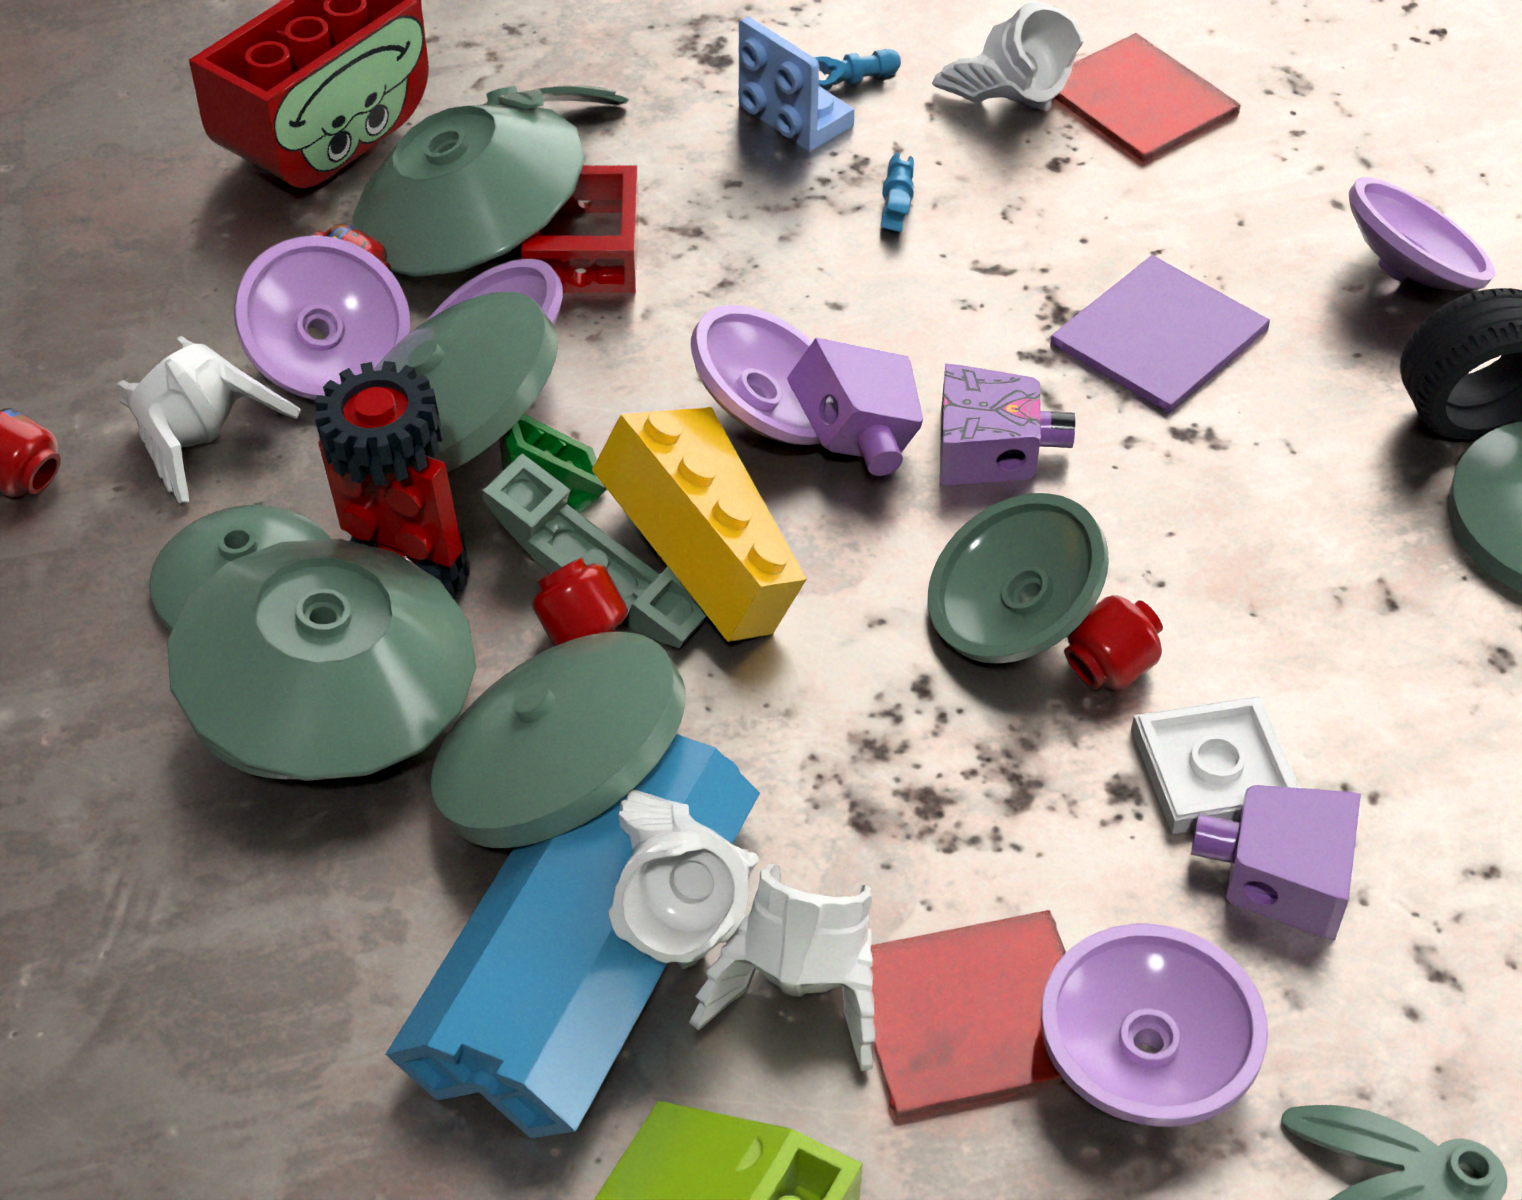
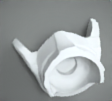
(1021, 59)
(187, 404)
(681, 884)
(803, 948)

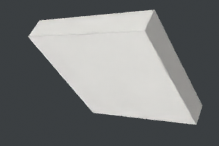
(1208, 757)

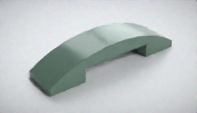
(536, 515)

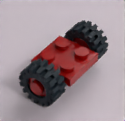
(377, 469)

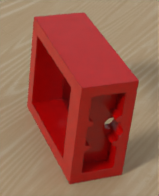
(607, 259)

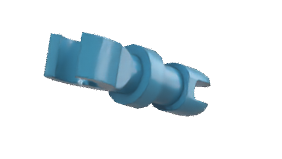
(853, 67)
(897, 192)

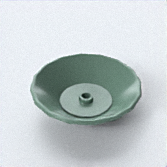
(469, 186)
(321, 659)

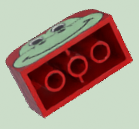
(313, 83)

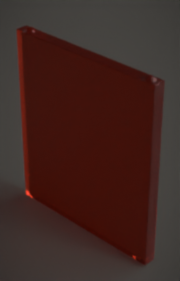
(1143, 97)
(964, 1013)

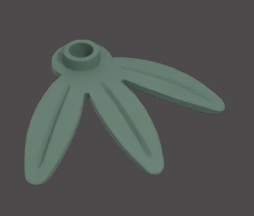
(537, 97)
(1425, 1168)

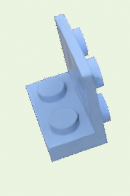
(783, 88)

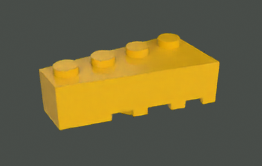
(702, 516)

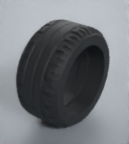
(1451, 346)

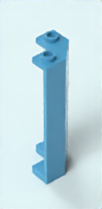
(539, 978)

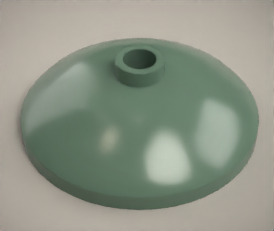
(213, 542)
(1018, 578)

